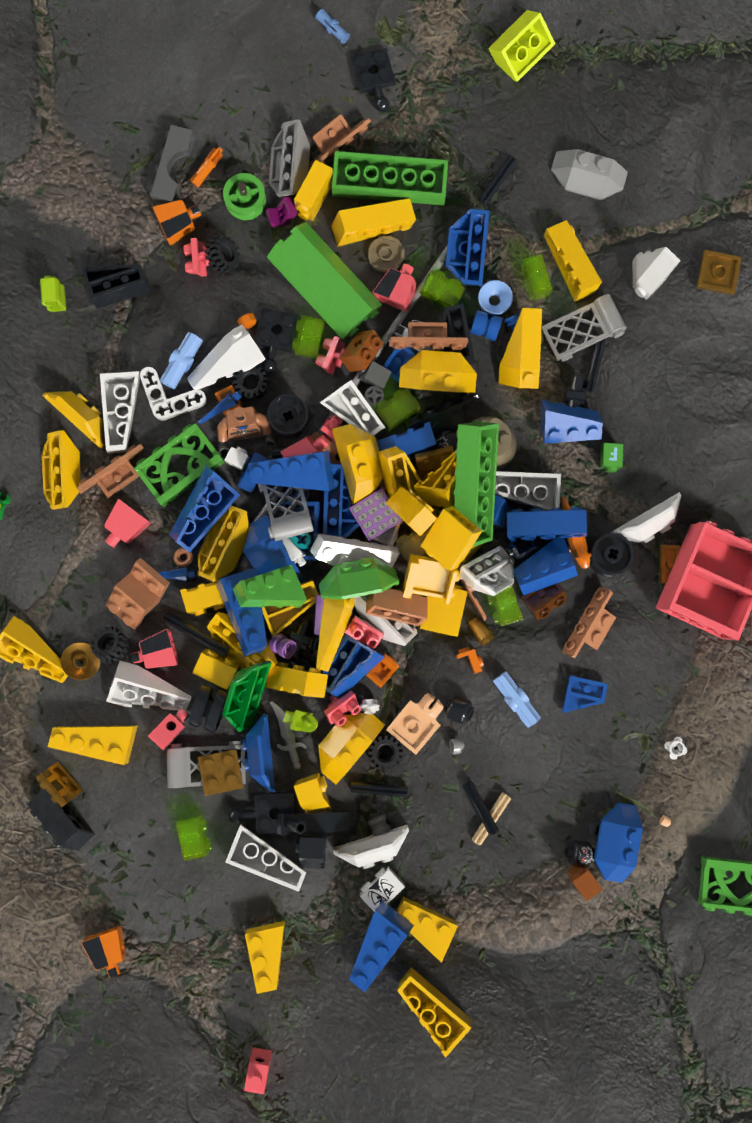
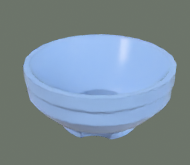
(498, 289)

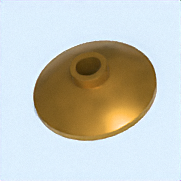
(83, 653)

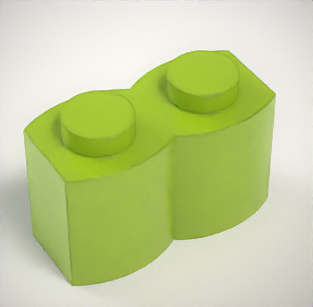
(53, 294)

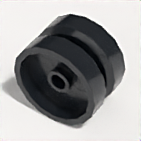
(621, 552)
(205, 707)

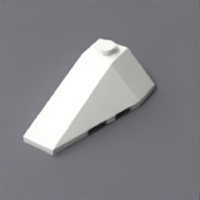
(652, 270)
(231, 354)
(140, 687)

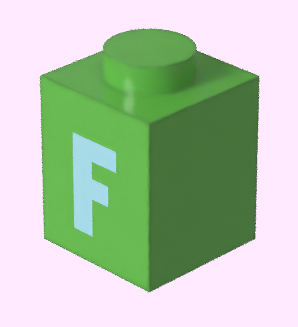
(611, 457)

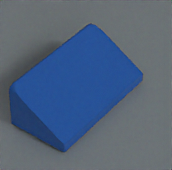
(245, 481)

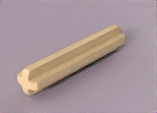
(495, 812)

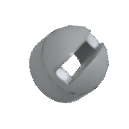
(456, 746)

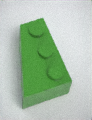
(271, 589)

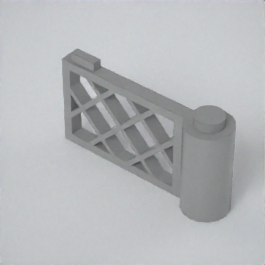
(606, 316)
(291, 522)
(179, 763)

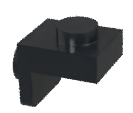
(520, 550)

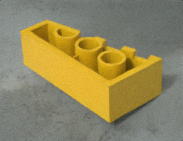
(572, 261)

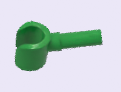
(3, 504)

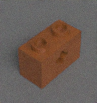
(361, 350)
(584, 882)

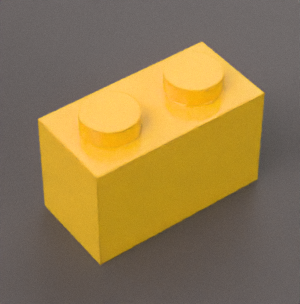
(216, 668)

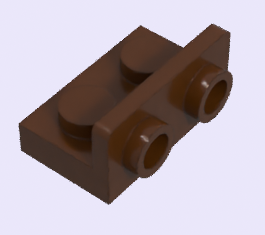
(544, 600)

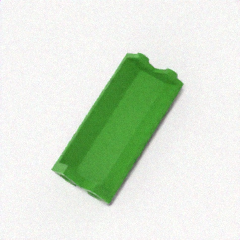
(324, 281)

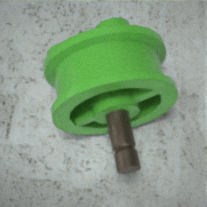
(244, 196)

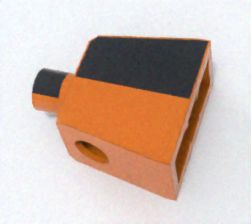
(176, 219)
(106, 950)

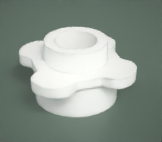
(369, 706)
(681, 749)

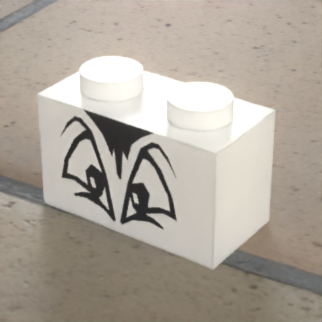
(383, 888)

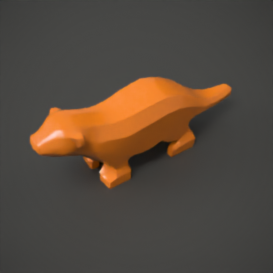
(577, 544)

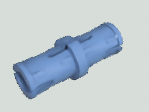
(332, 26)

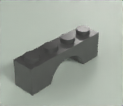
(178, 145)

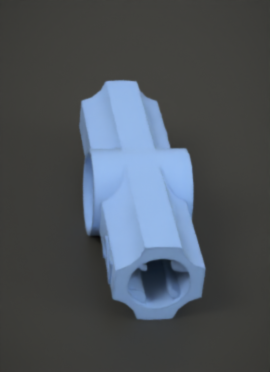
(181, 360)
(516, 699)

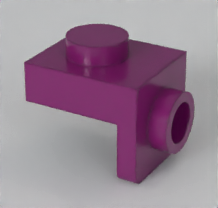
(282, 214)

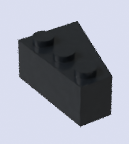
(59, 822)

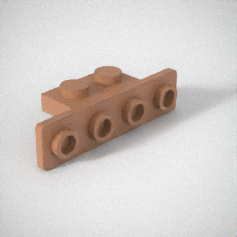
(334, 135)
(427, 335)
(114, 476)
(592, 625)

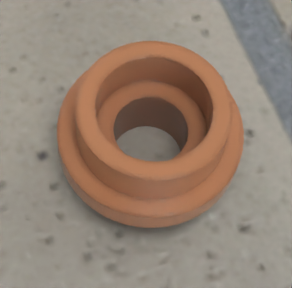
(178, 561)

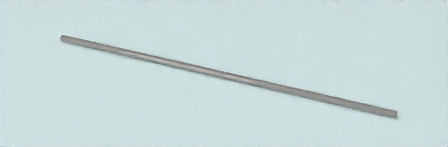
(385, 339)

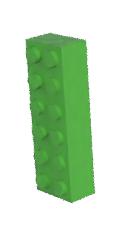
(389, 178)
(477, 475)

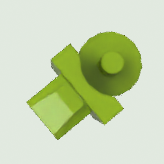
(301, 721)

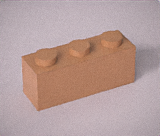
(393, 606)

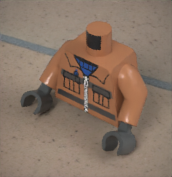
(243, 424)

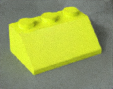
(522, 45)

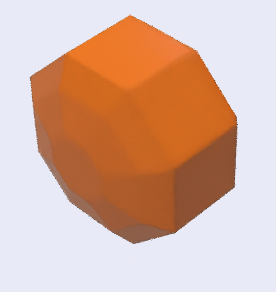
(247, 320)

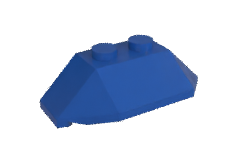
(468, 247)
(336, 513)
(266, 552)
(259, 753)
(618, 842)

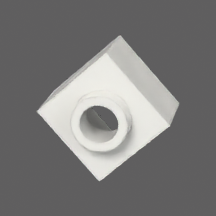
(237, 458)

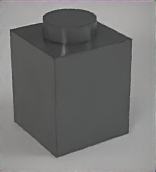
(375, 375)

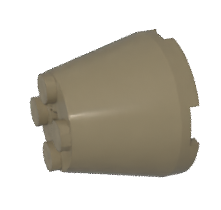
(506, 441)

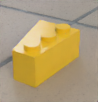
(440, 485)

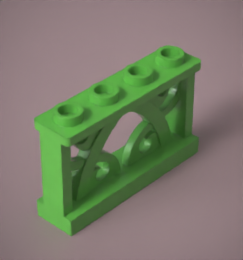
(171, 490)
(720, 866)

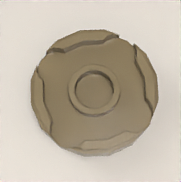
(386, 254)

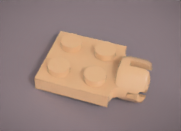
(416, 723)

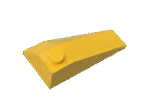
(522, 356)
(334, 621)
(26, 647)

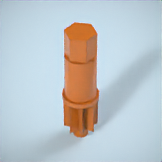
(206, 167)

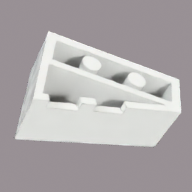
(353, 408)

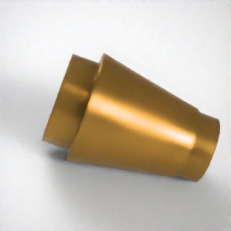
(481, 631)

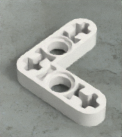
(163, 402)

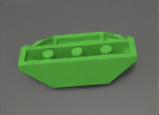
(357, 579)

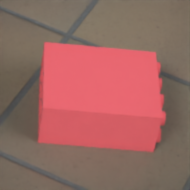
(711, 581)

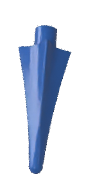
(227, 403)
(179, 574)

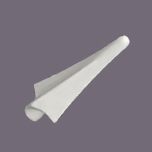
(294, 552)

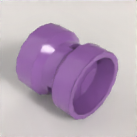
(282, 645)

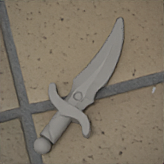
(288, 736)

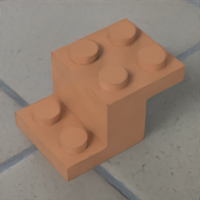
(137, 594)

